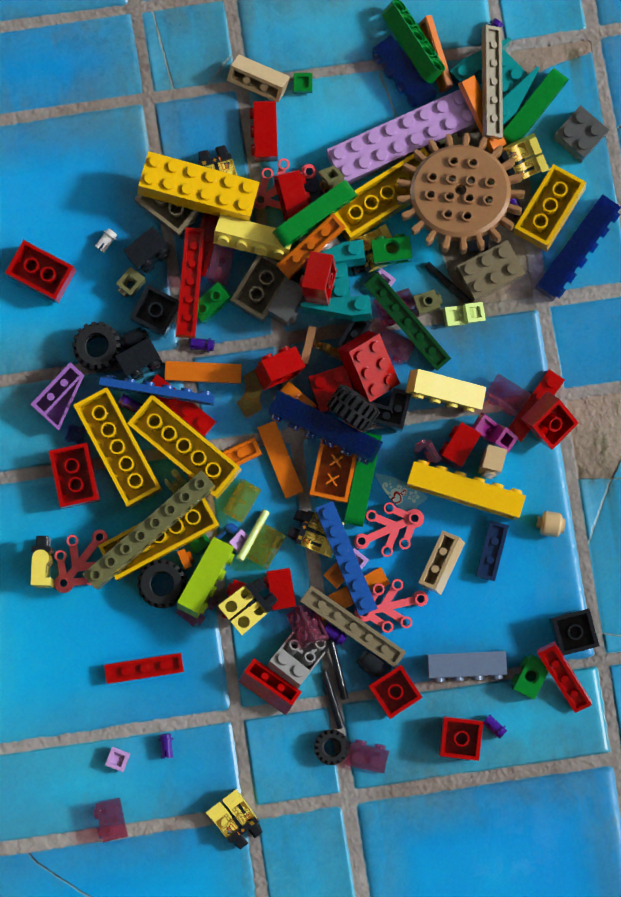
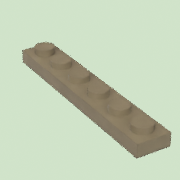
(492, 82)
(353, 626)

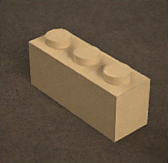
(258, 78)
(492, 461)
(441, 562)

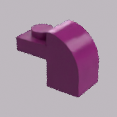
(494, 433)

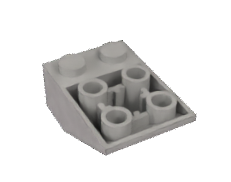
(294, 662)

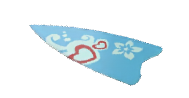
(402, 496)

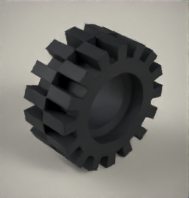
(331, 735)

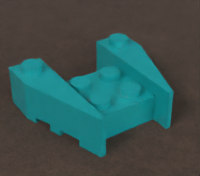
(514, 79)
(341, 303)

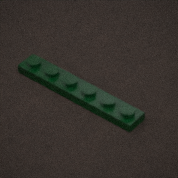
(407, 321)

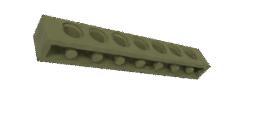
(149, 530)

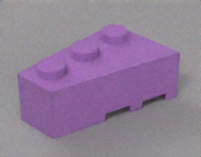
(58, 395)

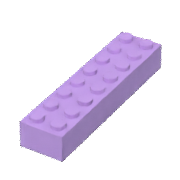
(400, 137)

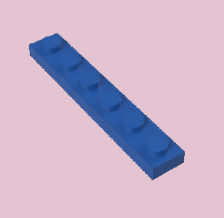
(165, 391)
(345, 558)

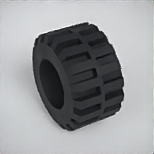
(86, 335)
(353, 408)
(147, 575)

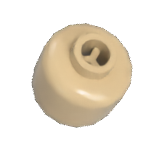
(551, 524)

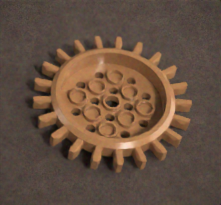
(484, 215)

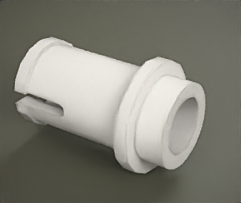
(108, 237)

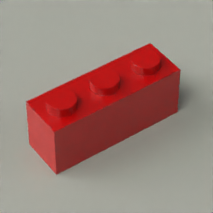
(264, 131)
(269, 686)

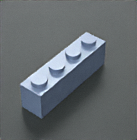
(467, 664)

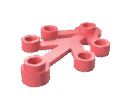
(272, 192)
(392, 528)
(78, 563)
(388, 605)

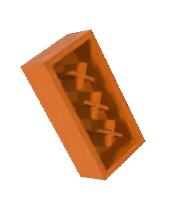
(332, 475)

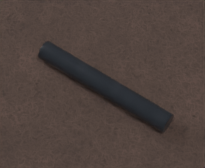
(445, 281)
(337, 670)
(332, 700)

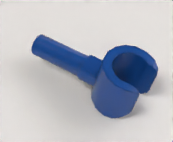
(230, 528)

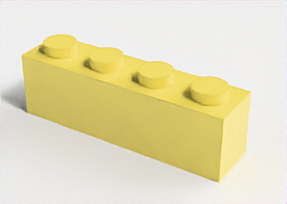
(249, 237)
(446, 390)

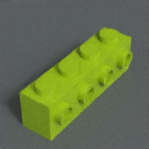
(205, 577)

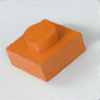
(186, 558)
(334, 576)

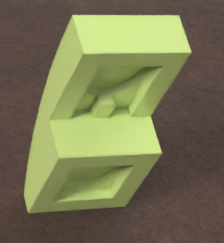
(463, 314)

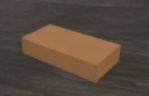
(308, 345)

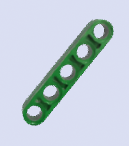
(413, 41)
(535, 106)
(314, 213)
(360, 491)

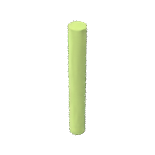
(252, 536)

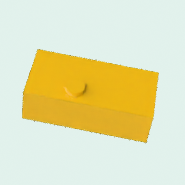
(550, 207)

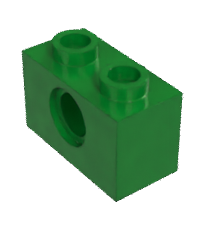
(382, 257)
(213, 302)
(527, 688)

